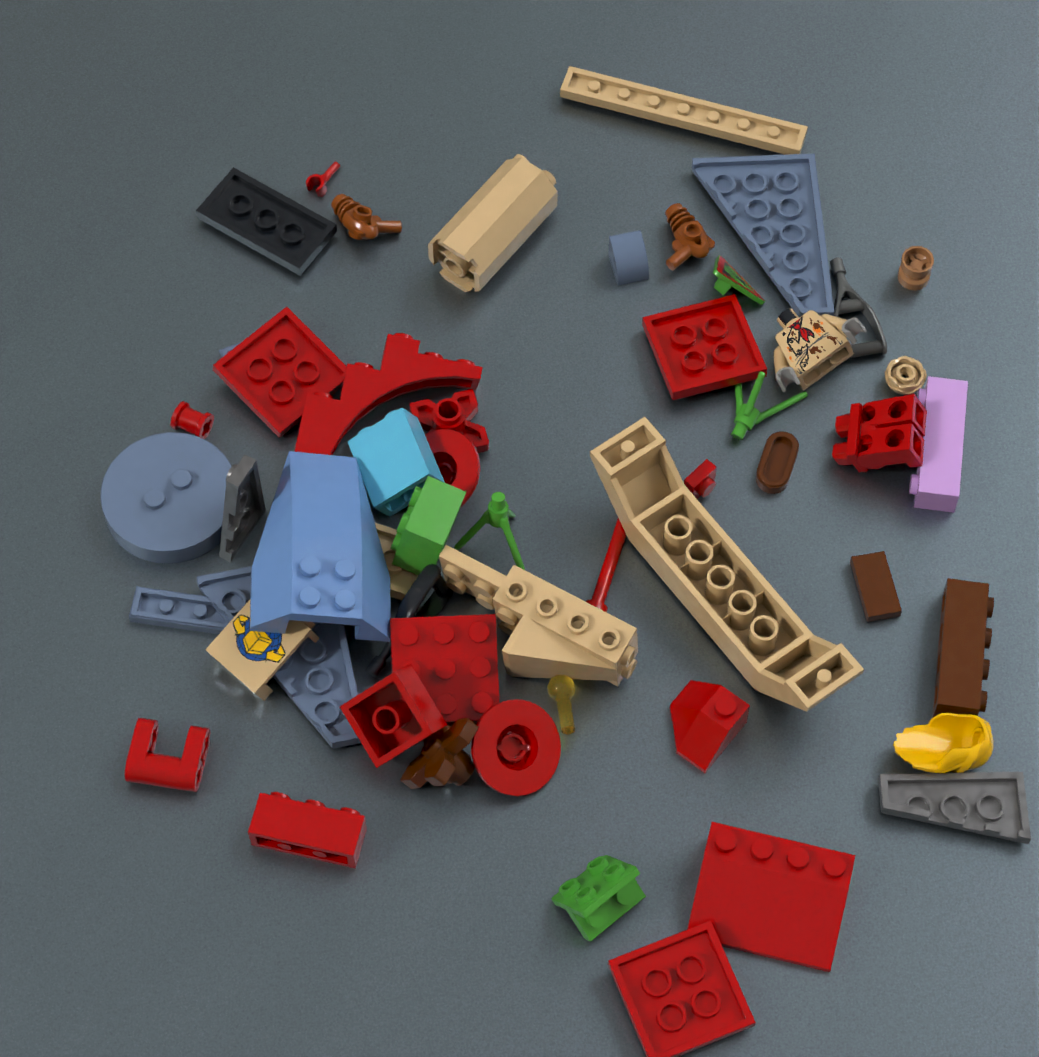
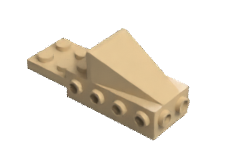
(546, 625)

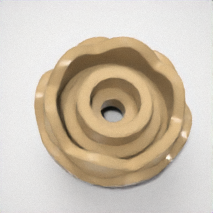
(909, 367)

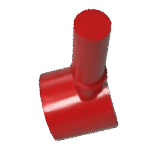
(316, 179)

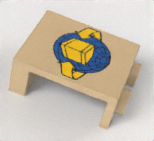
(254, 654)

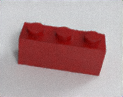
(307, 829)

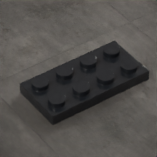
(266, 221)

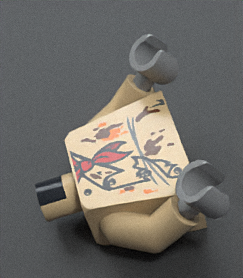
(812, 346)

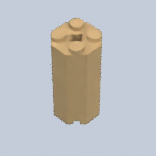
(493, 224)

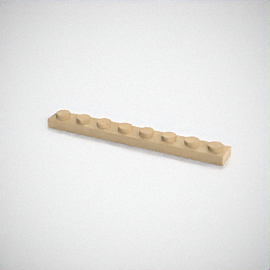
(683, 111)

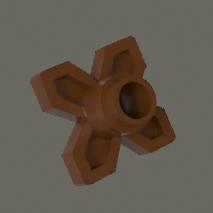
(443, 757)

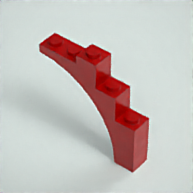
(364, 388)

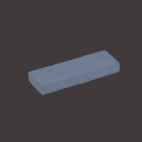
(175, 610)

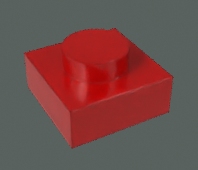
(702, 479)

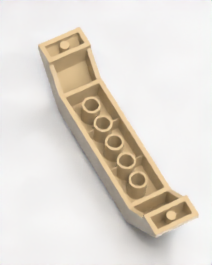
(714, 575)

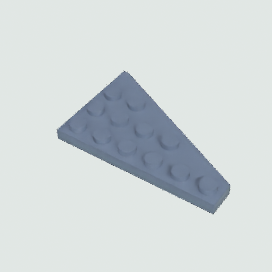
(779, 218)
(315, 675)

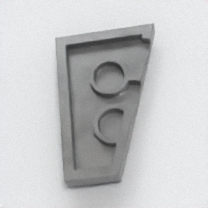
(242, 506)

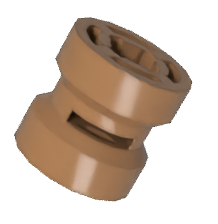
(915, 268)

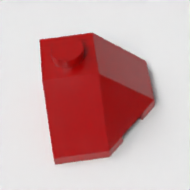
(706, 722)

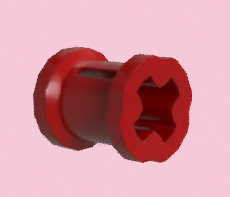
(191, 420)

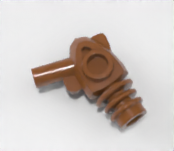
(359, 219)
(689, 236)

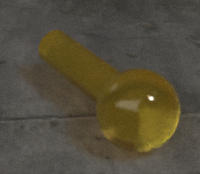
(561, 689)

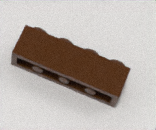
(962, 648)

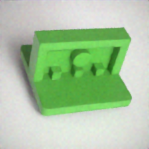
(600, 895)

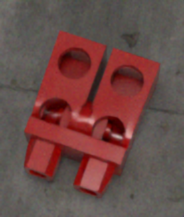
(882, 433)

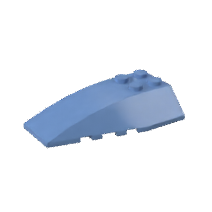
(321, 552)

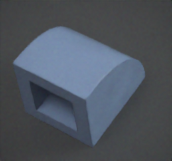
(628, 257)

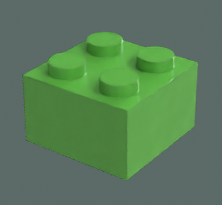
(426, 525)

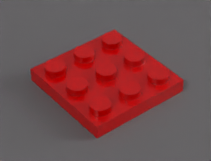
(704, 347)
(279, 368)
(452, 659)
(681, 992)

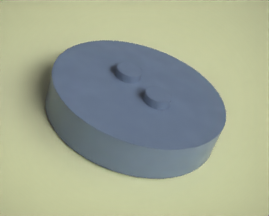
(166, 497)

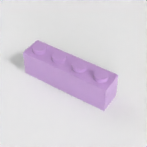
(940, 475)

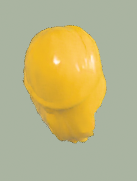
(946, 743)

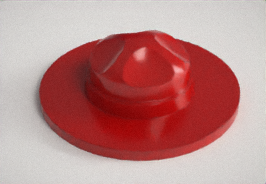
(456, 459)
(516, 747)

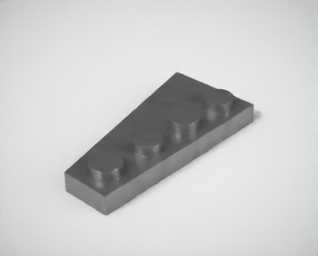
(969, 801)

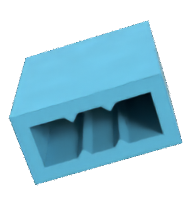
(394, 460)

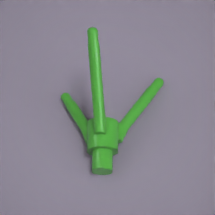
(748, 415)
(496, 516)

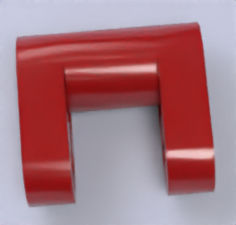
(166, 771)

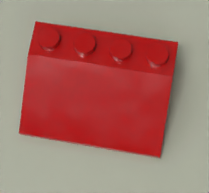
(772, 895)

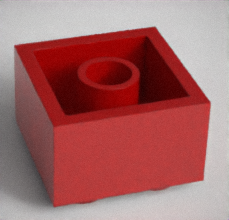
(393, 715)

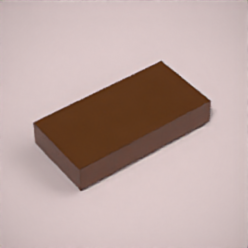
(875, 586)

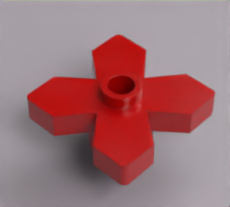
(454, 415)

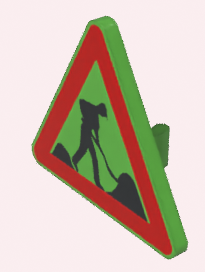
(729, 277)

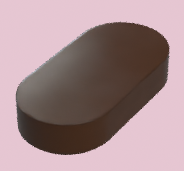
(777, 462)

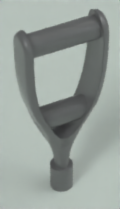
(854, 305)

